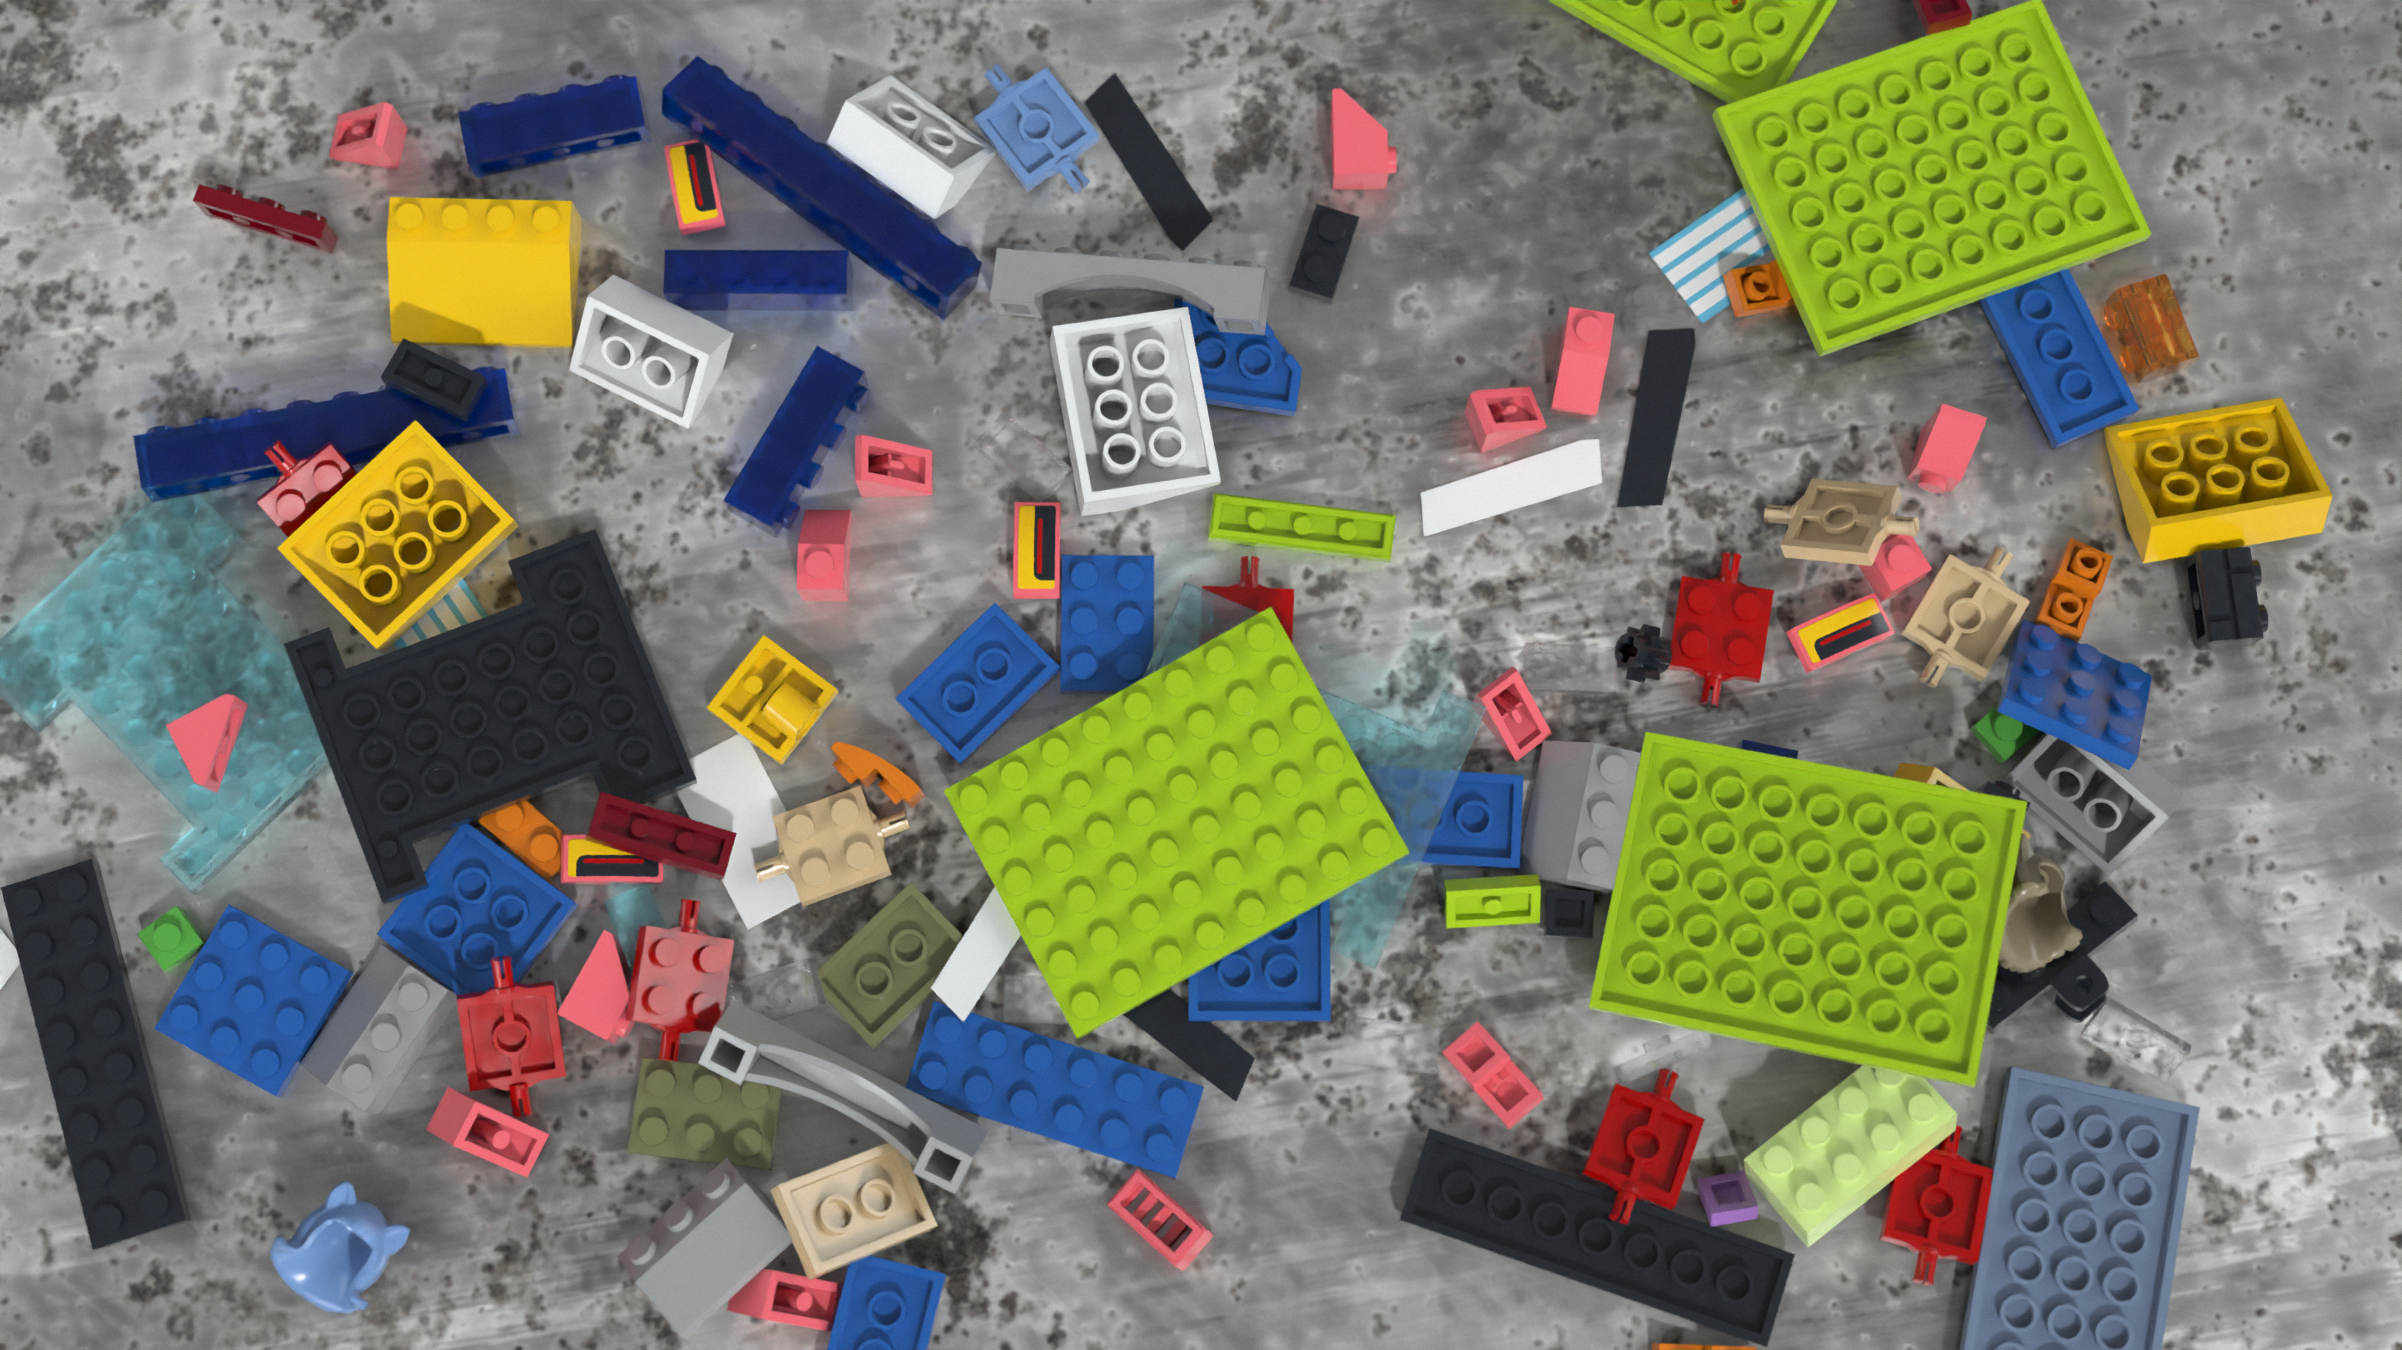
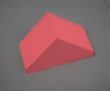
(370, 136)
(1503, 416)
(891, 468)
(1512, 714)
(208, 737)

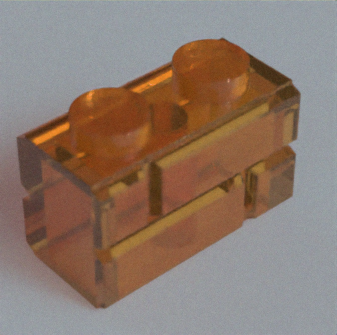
(2150, 329)

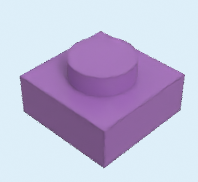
(1727, 1198)

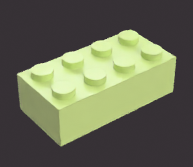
(1848, 1148)

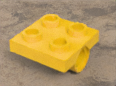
(772, 699)

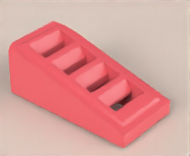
(1191, 1245)

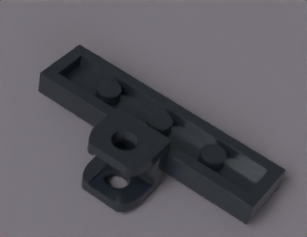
(2101, 919)

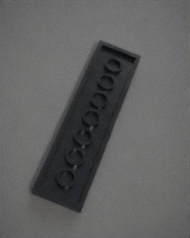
(95, 1055)
(1567, 1231)

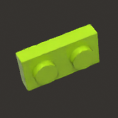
(1492, 901)

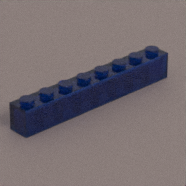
(821, 187)
(231, 451)

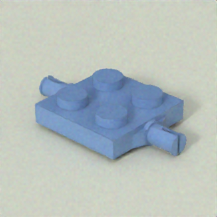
(1037, 129)

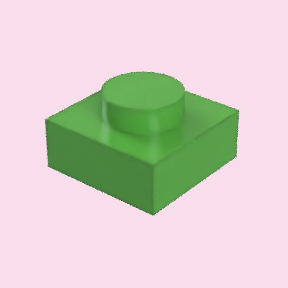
(2002, 734)
(172, 939)

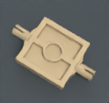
(1841, 521)
(1965, 617)
(831, 846)

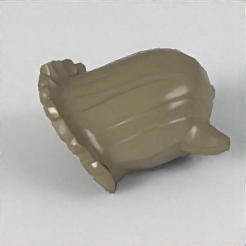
(2036, 914)

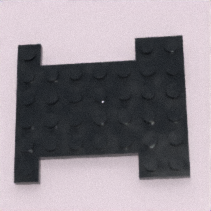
(493, 712)

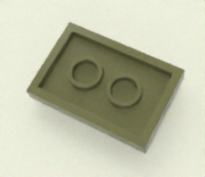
(889, 965)
(703, 1116)

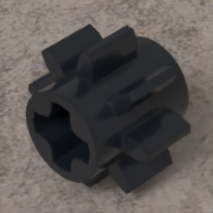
(1643, 653)

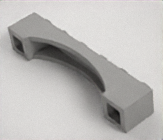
(1032, 280)
(766, 1052)

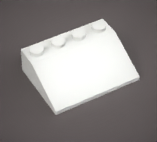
(1133, 409)

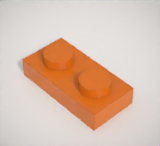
(529, 837)

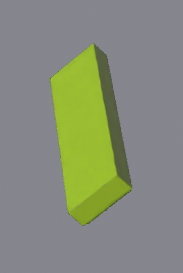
(1302, 527)

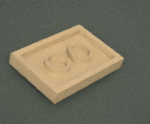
(853, 1209)

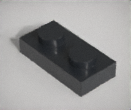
(1323, 253)
(434, 380)

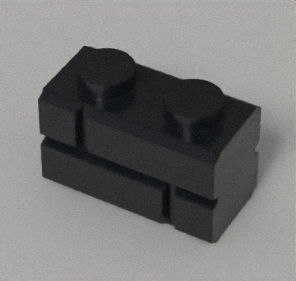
(2225, 598)

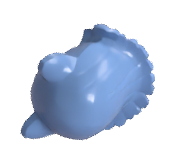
(338, 1251)

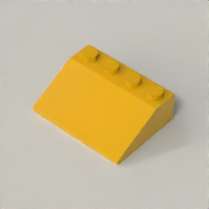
(483, 271)
(2216, 480)
(398, 537)

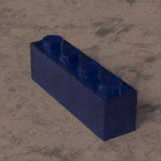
(555, 125)
(759, 279)
(797, 442)

